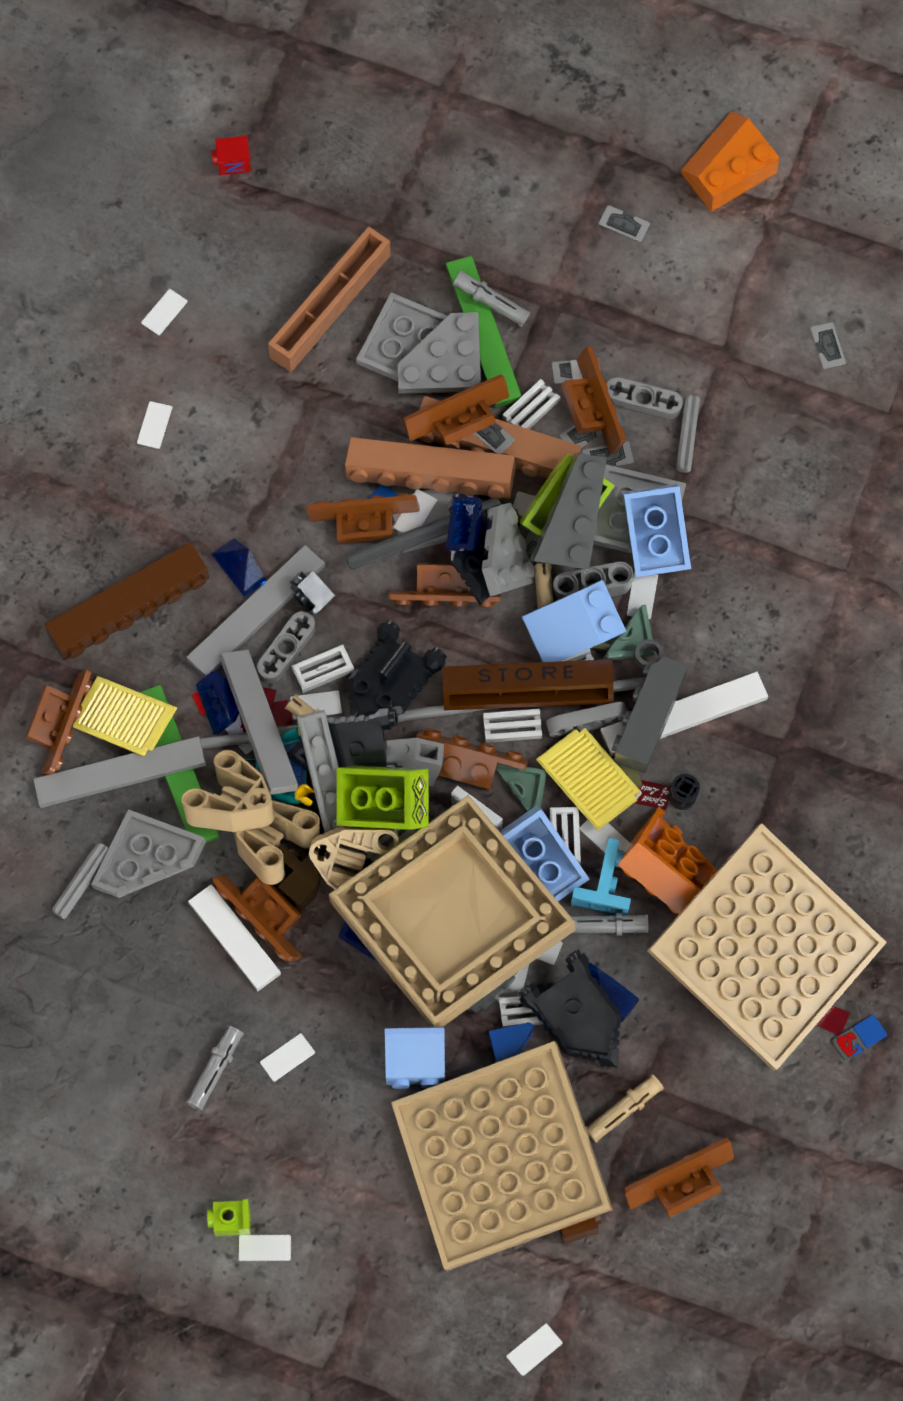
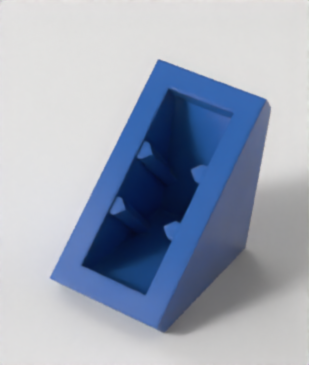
(509, 1040)

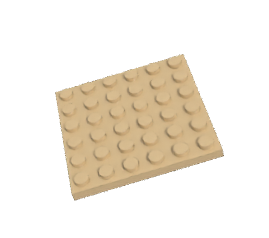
(767, 947)
(501, 1156)

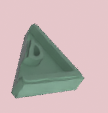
(636, 631)
(525, 784)

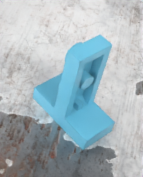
(601, 899)

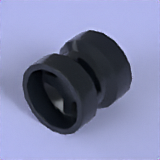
(682, 797)

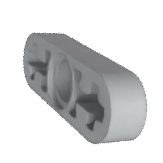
(649, 408)
(280, 667)
(588, 718)

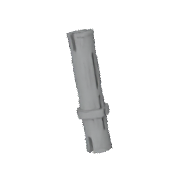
(489, 297)
(611, 924)
(220, 1057)

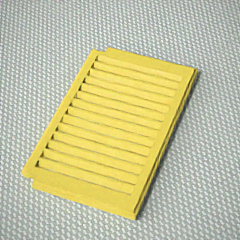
(123, 716)
(589, 777)

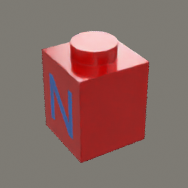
(231, 155)

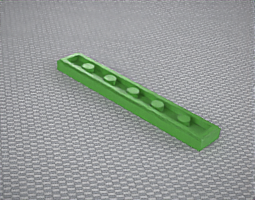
(492, 351)
(181, 781)

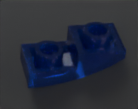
(617, 993)

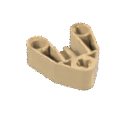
(243, 801)
(357, 837)
(260, 845)

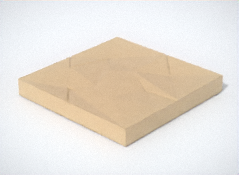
(452, 912)

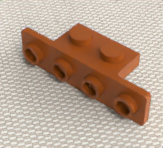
(591, 403)
(460, 413)
(364, 518)
(438, 584)
(54, 719)
(469, 761)
(266, 910)
(682, 1182)

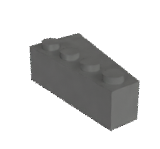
(573, 516)

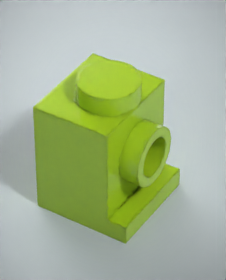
(237, 1225)

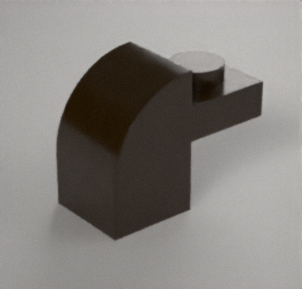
(302, 883)

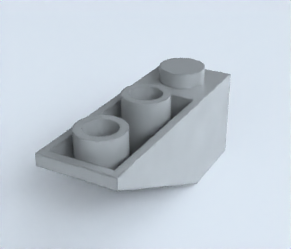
(416, 754)

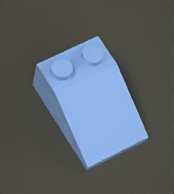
(656, 530)
(574, 623)
(545, 852)
(414, 1057)

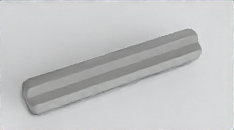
(687, 435)
(80, 881)

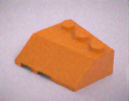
(730, 162)
(666, 863)

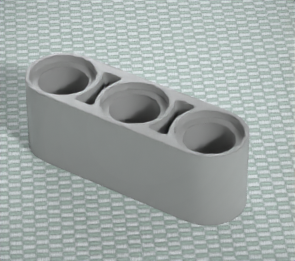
(577, 579)

